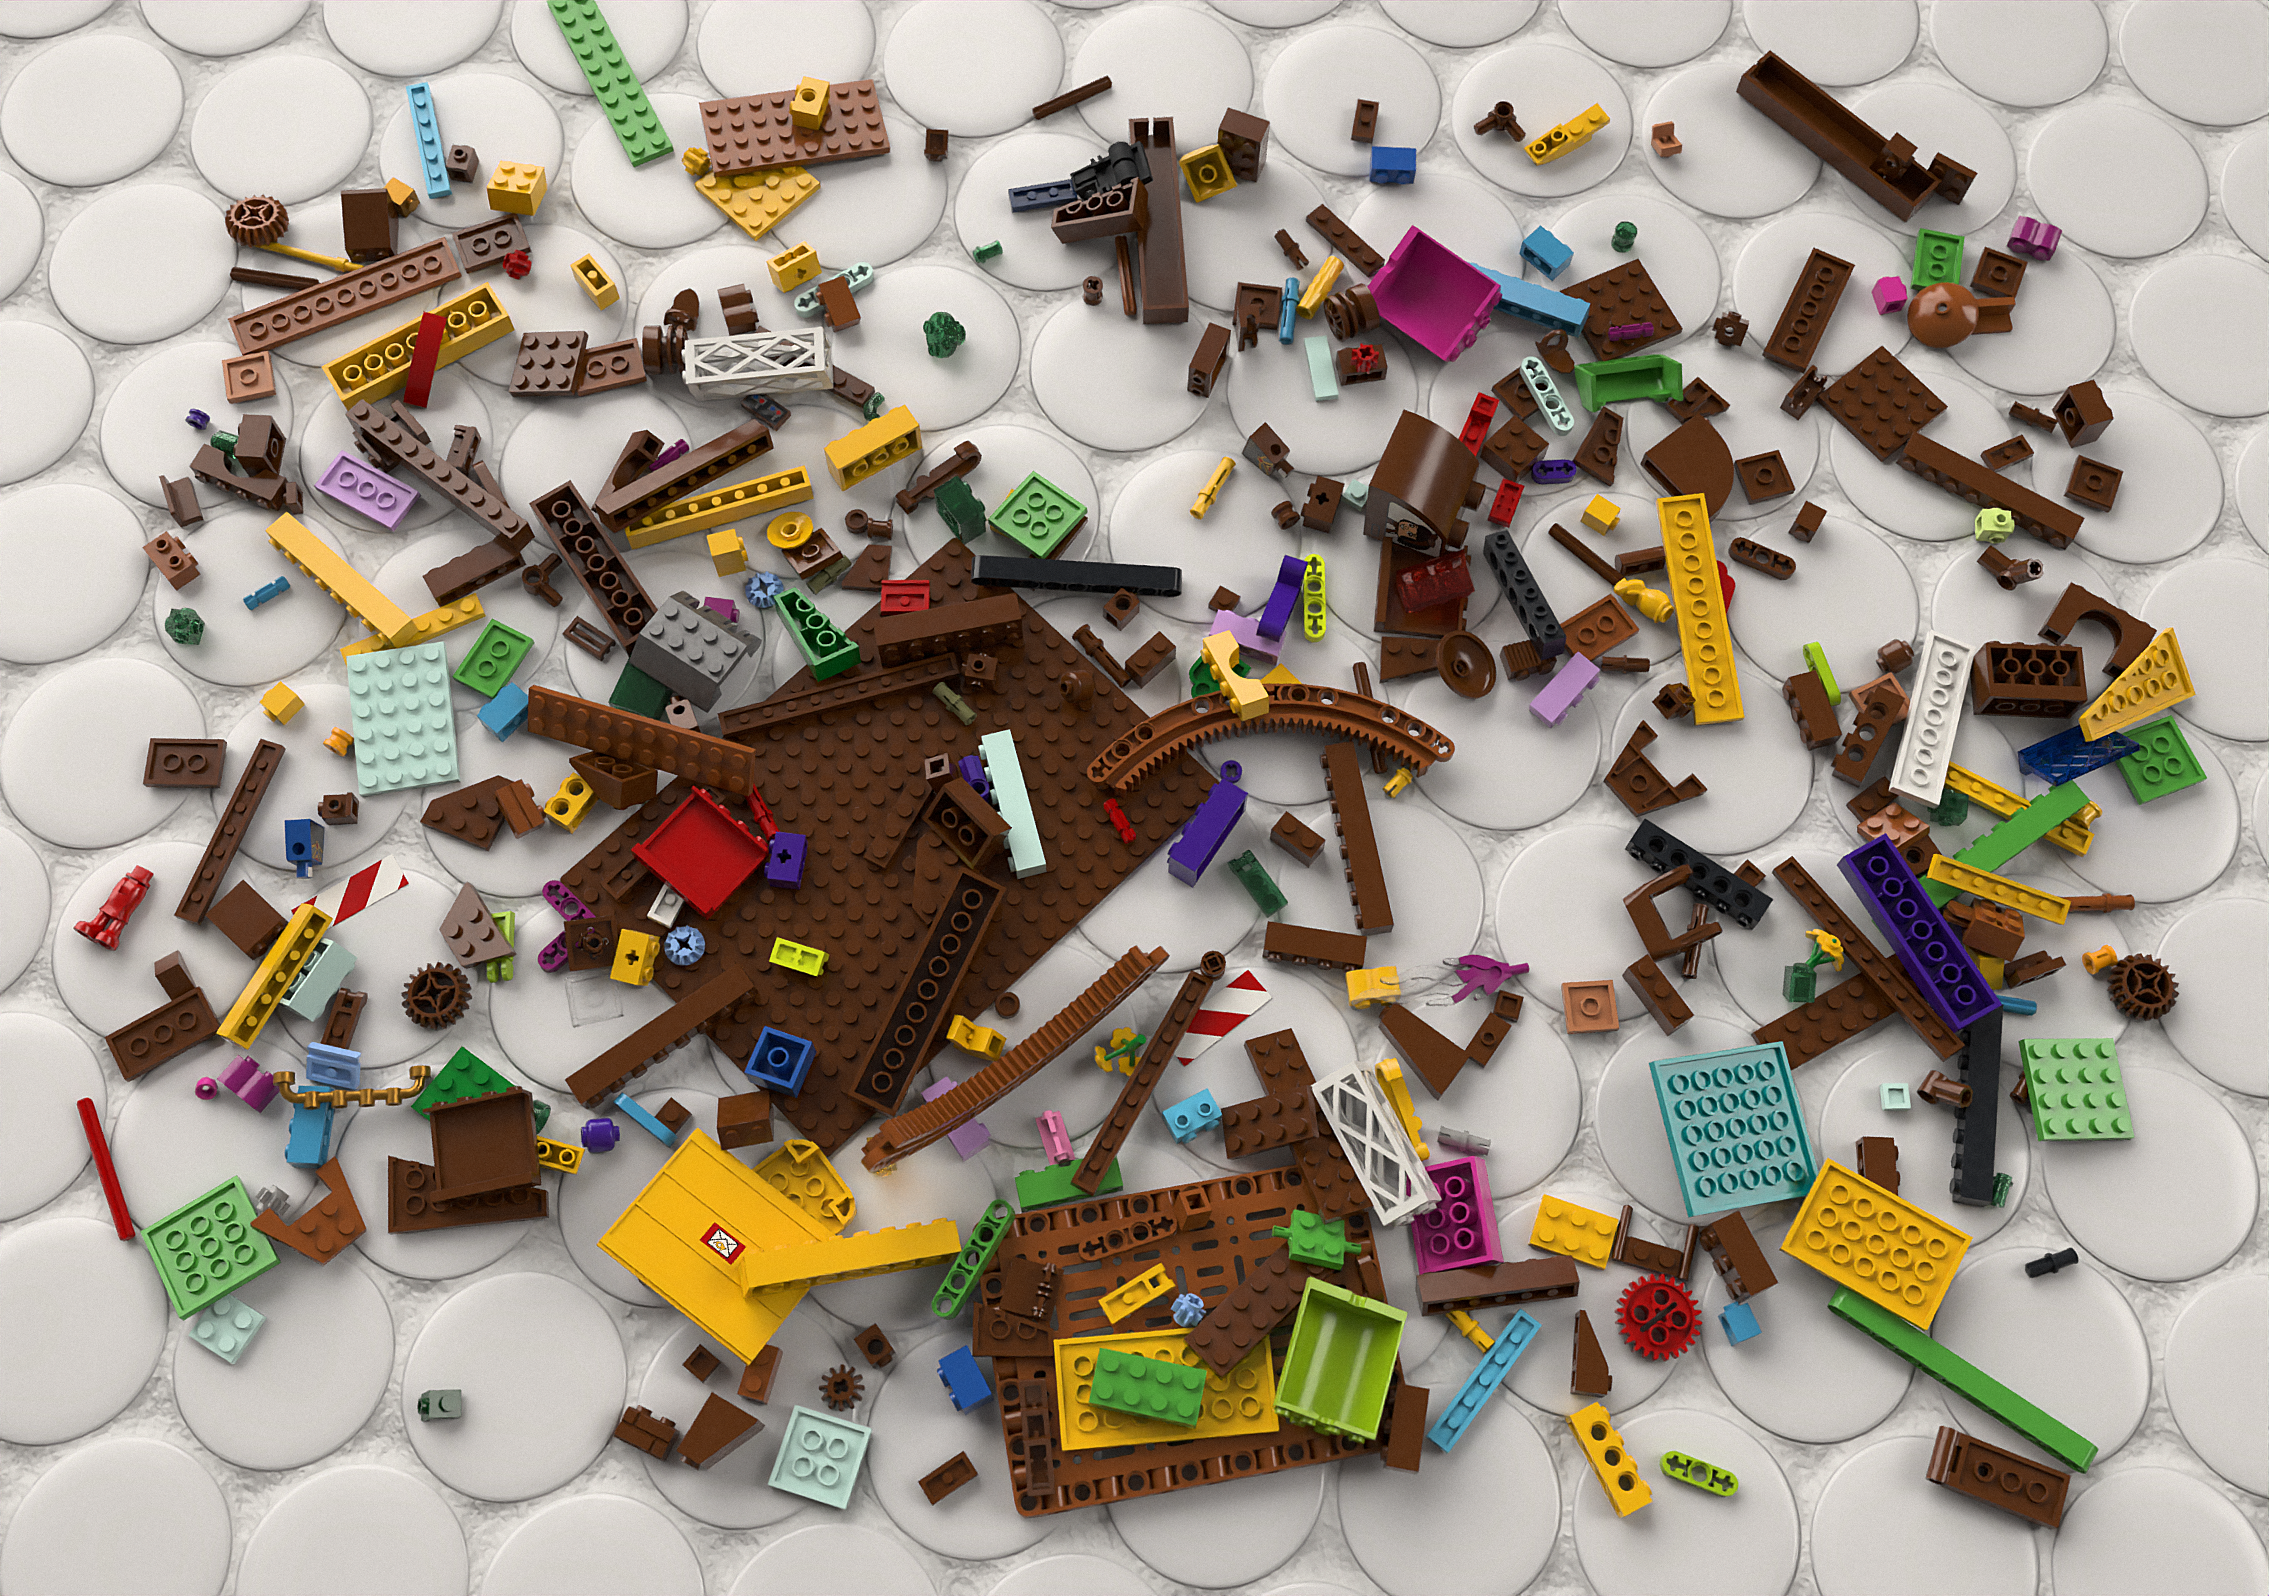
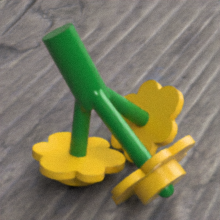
(1829, 944)
(1122, 1042)

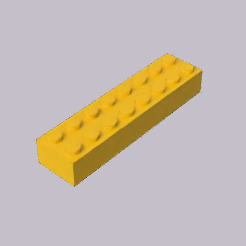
(385, 362)
(848, 1258)

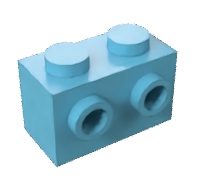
(1192, 1117)

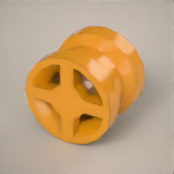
(338, 741)

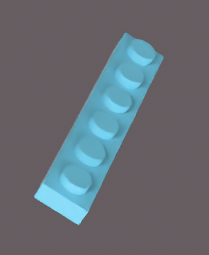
(428, 140)
(1483, 1381)

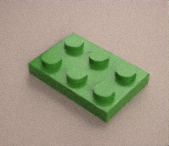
(1936, 259)
(493, 659)

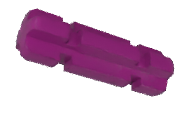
(1630, 331)
(670, 455)

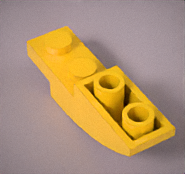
(1569, 137)
(559, 1155)

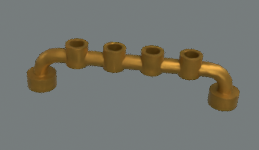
(340, 1098)

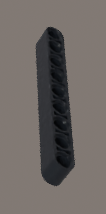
(1075, 576)

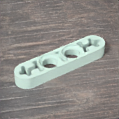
(861, 281)
(1543, 397)

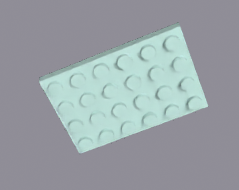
(402, 719)

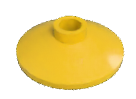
(790, 530)

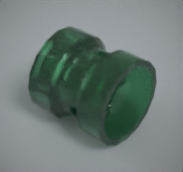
(1624, 237)

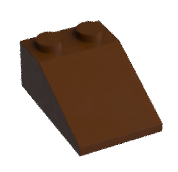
(616, 780)

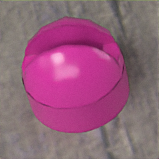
(211, 1090)

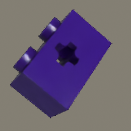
(788, 874)

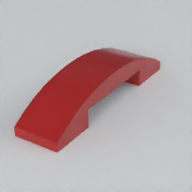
(424, 359)
(1478, 422)

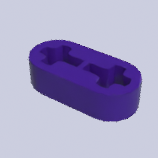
(1553, 471)

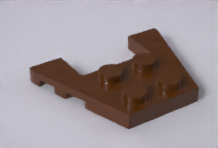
(1641, 784)

